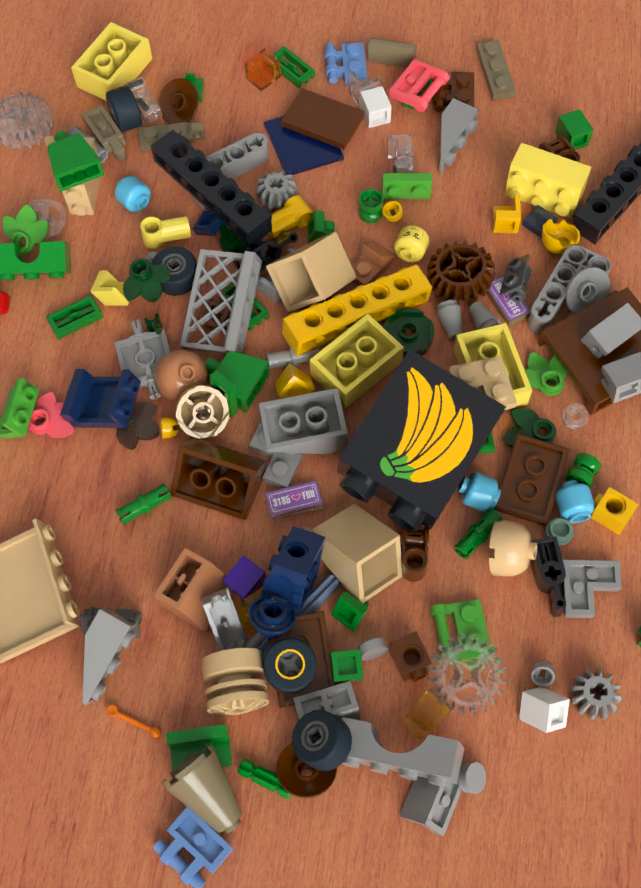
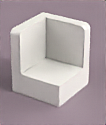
(375, 106)
(544, 709)

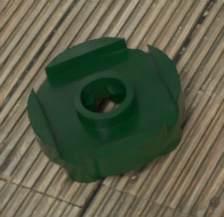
(418, 323)

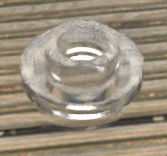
(577, 410)

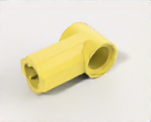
(158, 231)

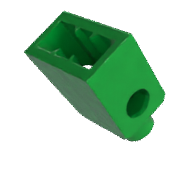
(73, 161)
(245, 372)

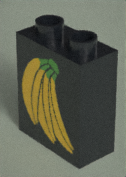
(418, 442)

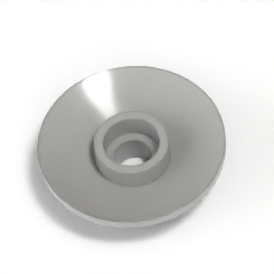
(586, 287)

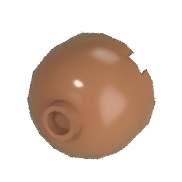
(178, 372)

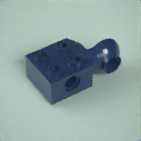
(288, 583)

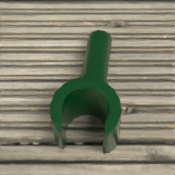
(154, 325)

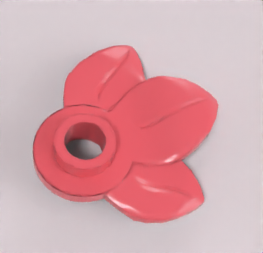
(49, 411)

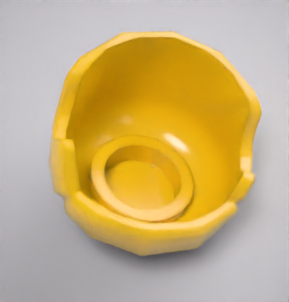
(559, 236)

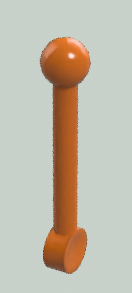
(113, 711)

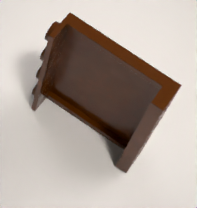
(576, 357)

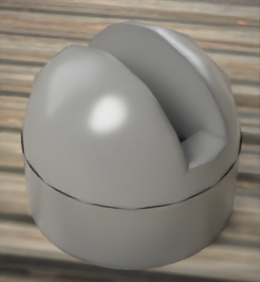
(549, 674)

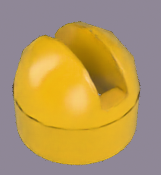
(397, 208)
(166, 427)

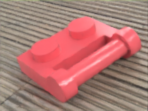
(412, 82)

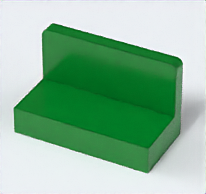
(187, 742)

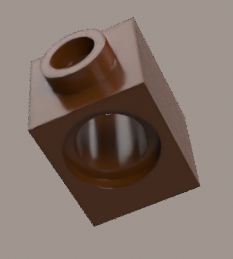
(413, 645)

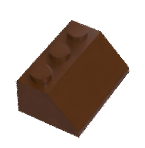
(217, 477)

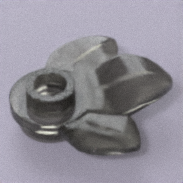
(139, 426)

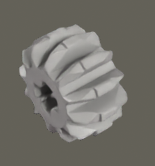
(275, 189)
(596, 681)

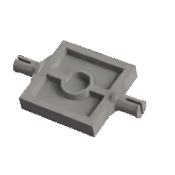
(141, 354)

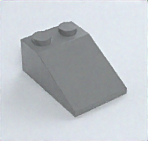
(305, 423)

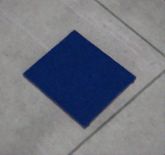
(297, 151)

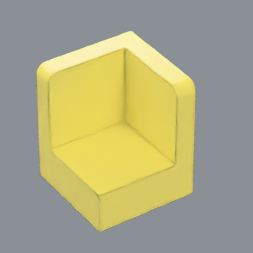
(109, 290)

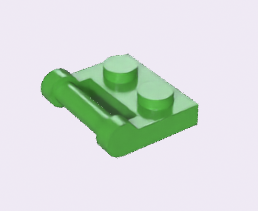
(468, 620)

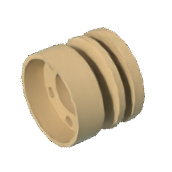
(234, 677)

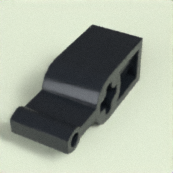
(273, 251)
(550, 562)

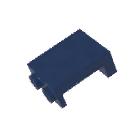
(100, 400)

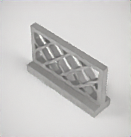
(240, 309)

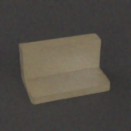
(391, 52)

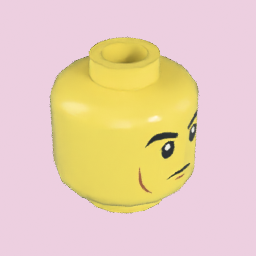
(411, 244)

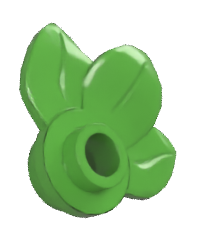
(27, 226)
(543, 371)

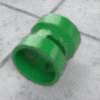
(370, 205)
(584, 469)

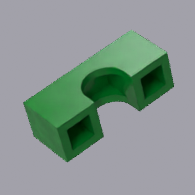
(52, 260)

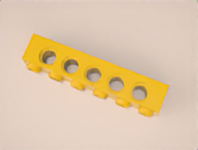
(378, 299)

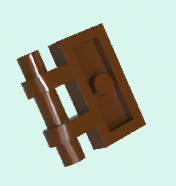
(461, 89)

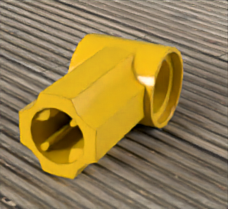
(293, 214)

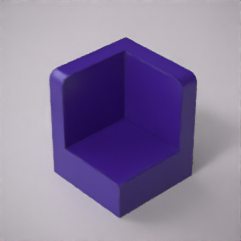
(245, 578)

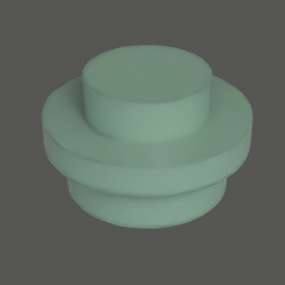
(560, 528)

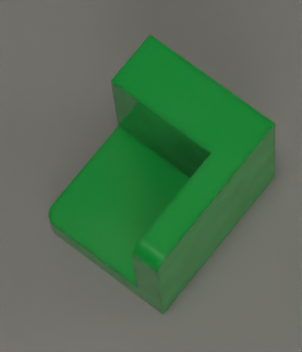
(575, 128)

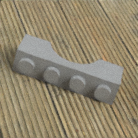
(434, 759)

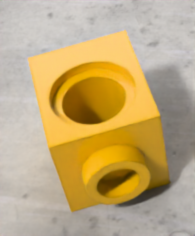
(613, 521)

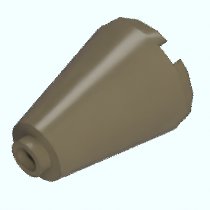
(205, 790)

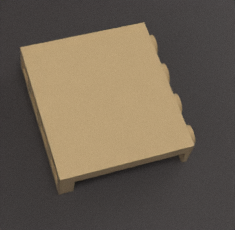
(33, 592)

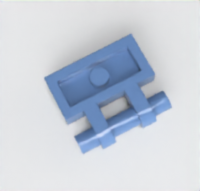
(353, 60)
(200, 840)

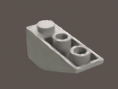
(456, 124)
(102, 647)

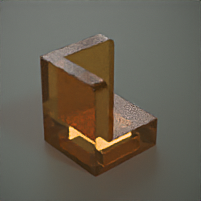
(263, 69)

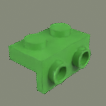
(406, 185)
(18, 409)

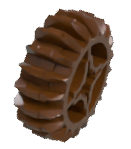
(464, 264)

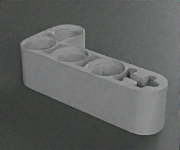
(240, 157)
(557, 288)

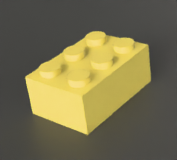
(111, 61)
(547, 180)
(491, 343)
(356, 360)

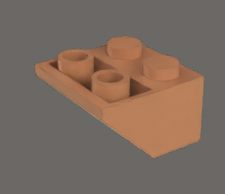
(187, 583)

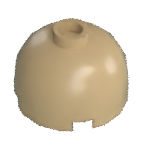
(202, 411)
(511, 548)

